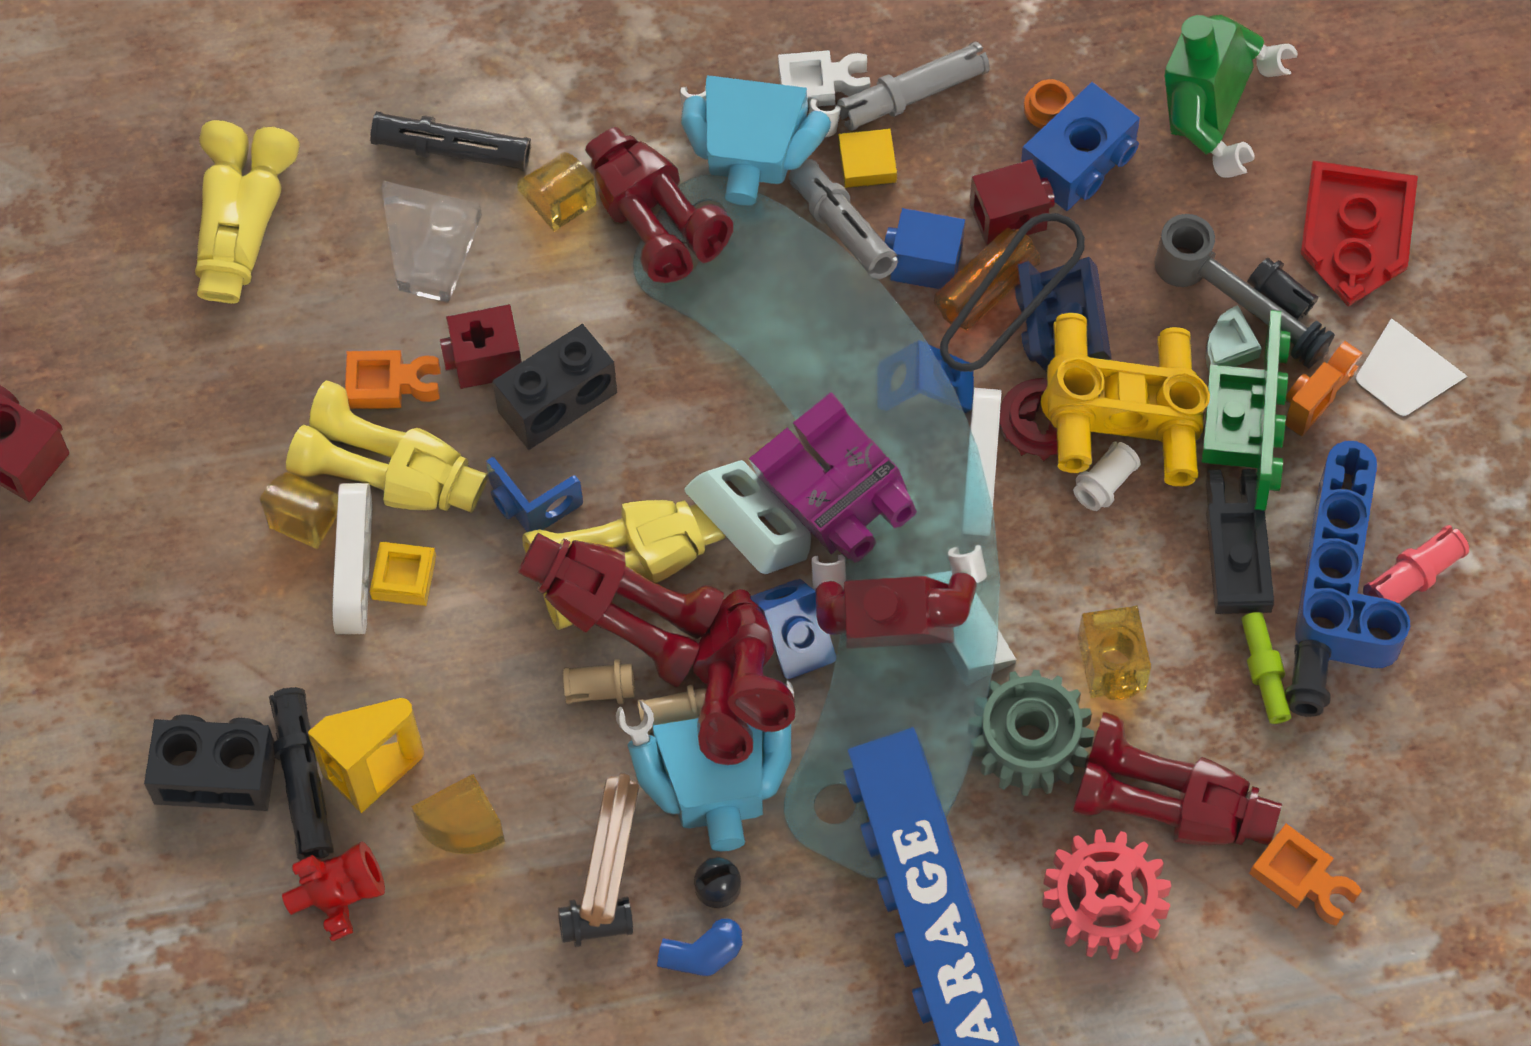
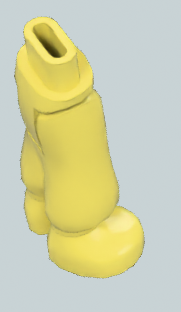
(237, 205)

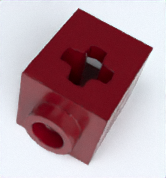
(1010, 199)
(483, 328)

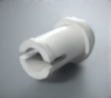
(1097, 486)

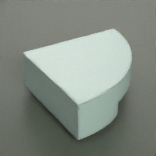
(1231, 341)

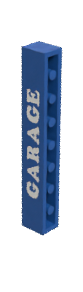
(929, 891)

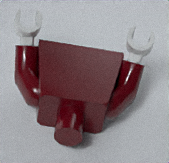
(897, 608)

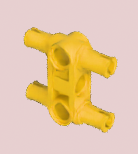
(1125, 399)

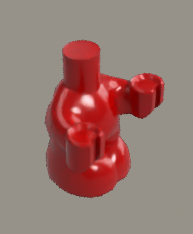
(335, 885)

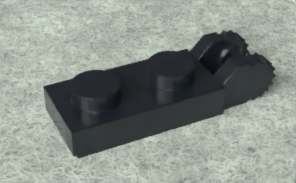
(1238, 548)

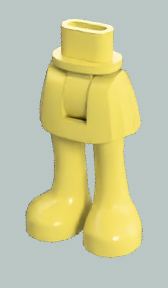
(421, 468)
(657, 536)

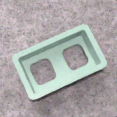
(739, 517)

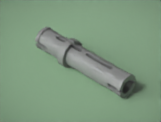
(894, 94)
(831, 205)

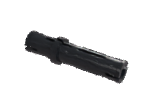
(391, 131)
(300, 773)

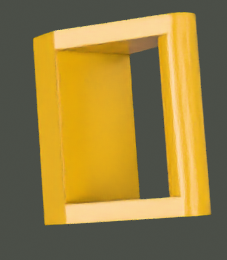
(354, 754)

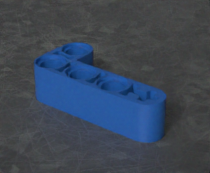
(1344, 551)

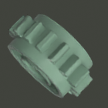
(1039, 761)

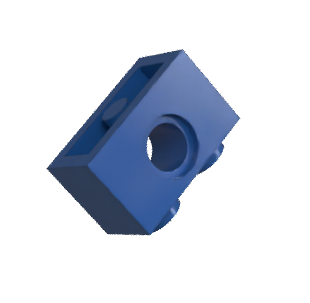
(1090, 122)

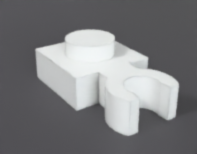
(821, 76)

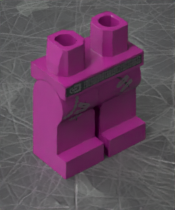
(852, 491)

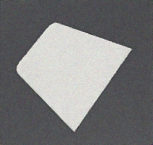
(1405, 371)

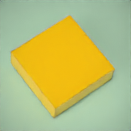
(867, 158)
(403, 573)

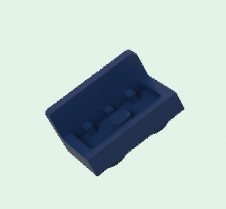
(1076, 293)

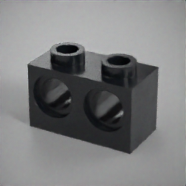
(555, 386)
(207, 778)

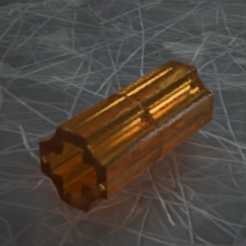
(961, 287)

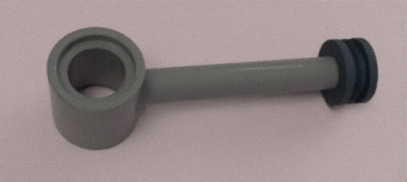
(1188, 269)

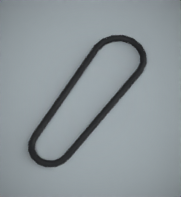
(968, 367)

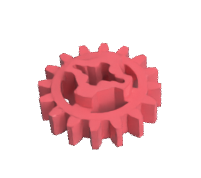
(1117, 874)

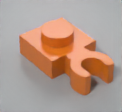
(381, 378)
(1314, 394)
(1297, 869)

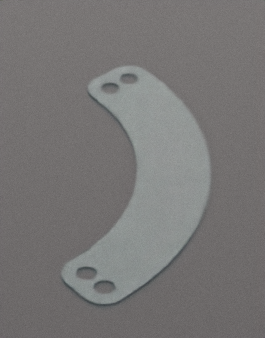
(825, 326)

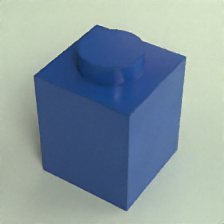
(926, 248)

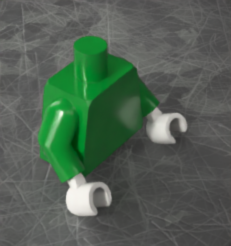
(1208, 80)

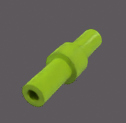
(1266, 668)

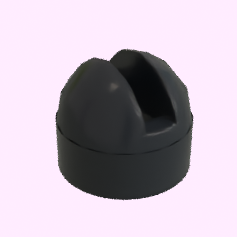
(722, 890)

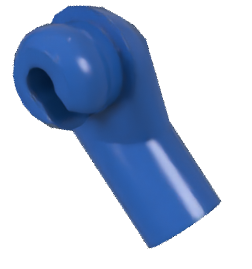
(707, 953)

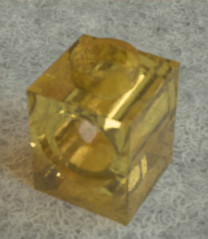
(1114, 631)

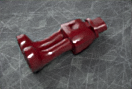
(637, 178)
(581, 586)
(737, 691)
(1212, 799)

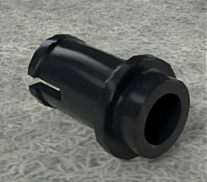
(1282, 288)
(1308, 690)
(576, 929)

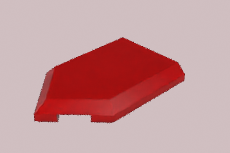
(1358, 227)

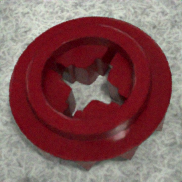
(1016, 415)

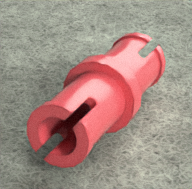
(1419, 567)

